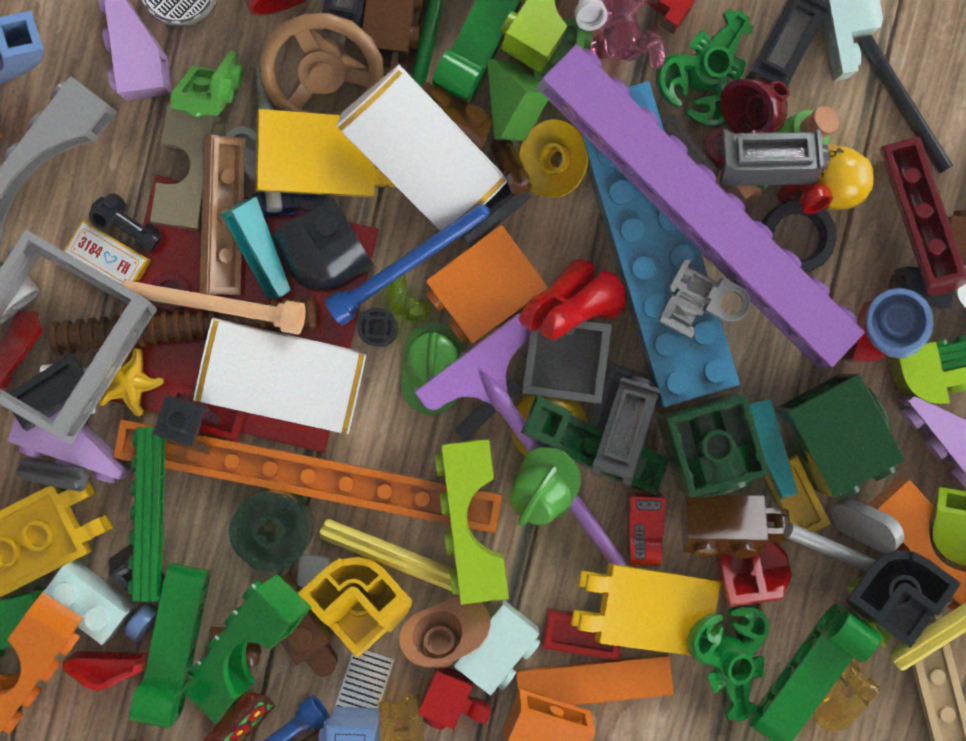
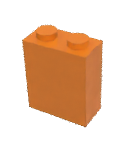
(485, 286)

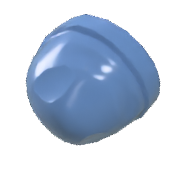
(899, 322)

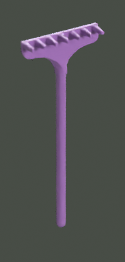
(482, 375)

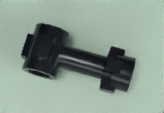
(111, 211)

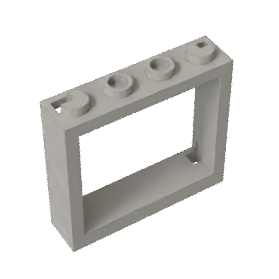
(111, 354)

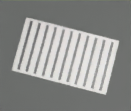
(364, 681)

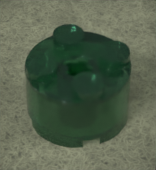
(257, 545)

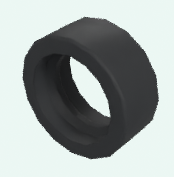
(823, 222)

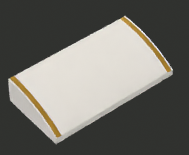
(420, 149)
(279, 376)

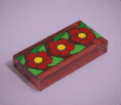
(242, 718)

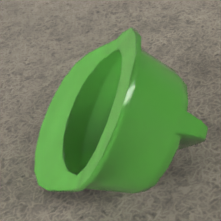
(424, 356)
(544, 486)

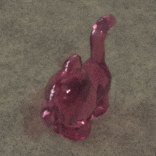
(622, 35)

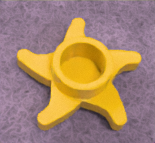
(130, 384)

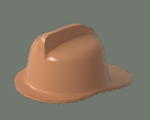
(444, 633)

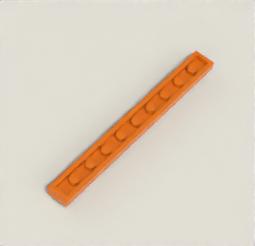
(316, 478)

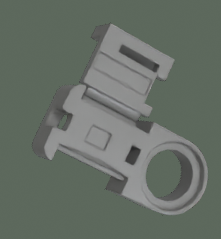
(693, 296)

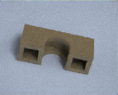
(181, 203)

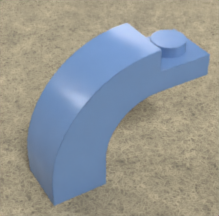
(19, 46)

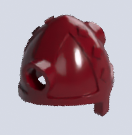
(755, 103)

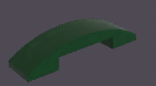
(580, 440)

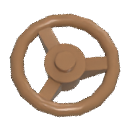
(323, 63)

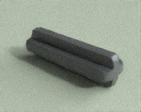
(52, 474)

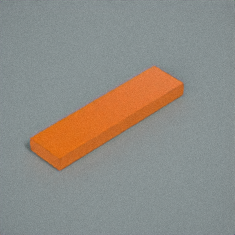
(600, 680)

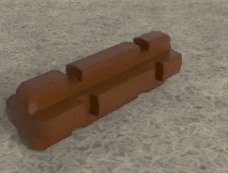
(511, 166)

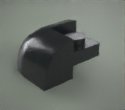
(322, 249)
(902, 594)

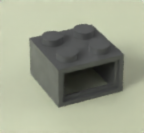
(570, 365)

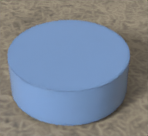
(141, 622)

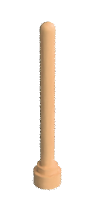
(287, 316)

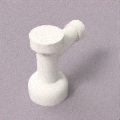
(590, 14)

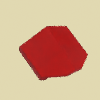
(754, 578)
(103, 669)

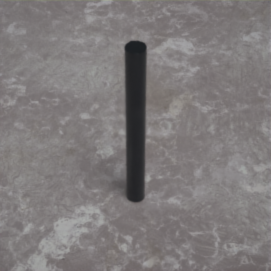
(905, 103)

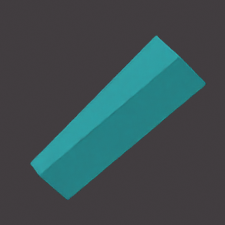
(255, 243)
(774, 449)

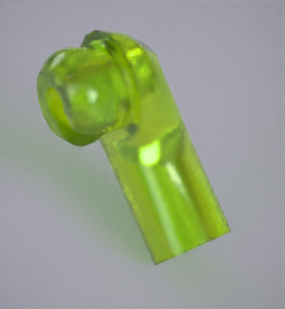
(406, 304)

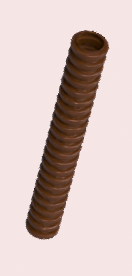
(161, 327)

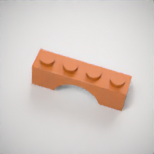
(914, 514)
(37, 640)

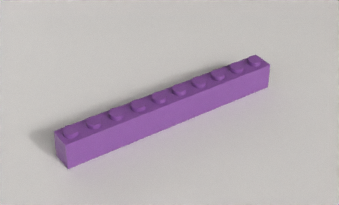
(699, 207)

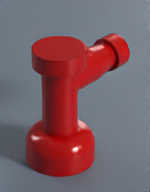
(812, 200)

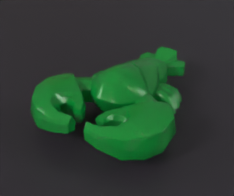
(705, 69)
(731, 656)

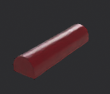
(924, 216)

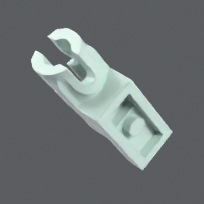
(841, 25)

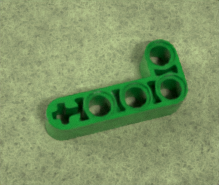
(479, 40)
(173, 645)
(813, 672)

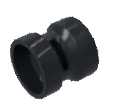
(382, 331)

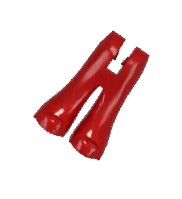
(574, 299)

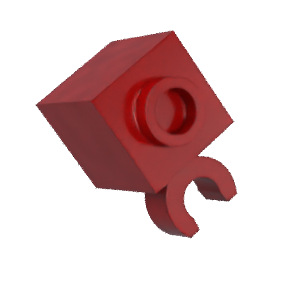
(448, 698)

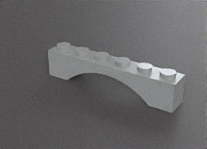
(68, 121)

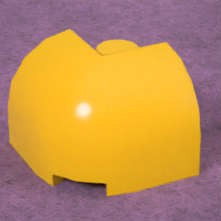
(357, 601)

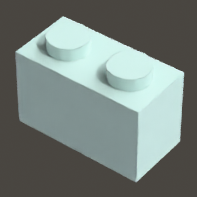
(93, 599)
(507, 641)

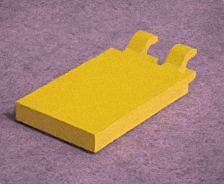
(311, 157)
(44, 535)
(646, 607)

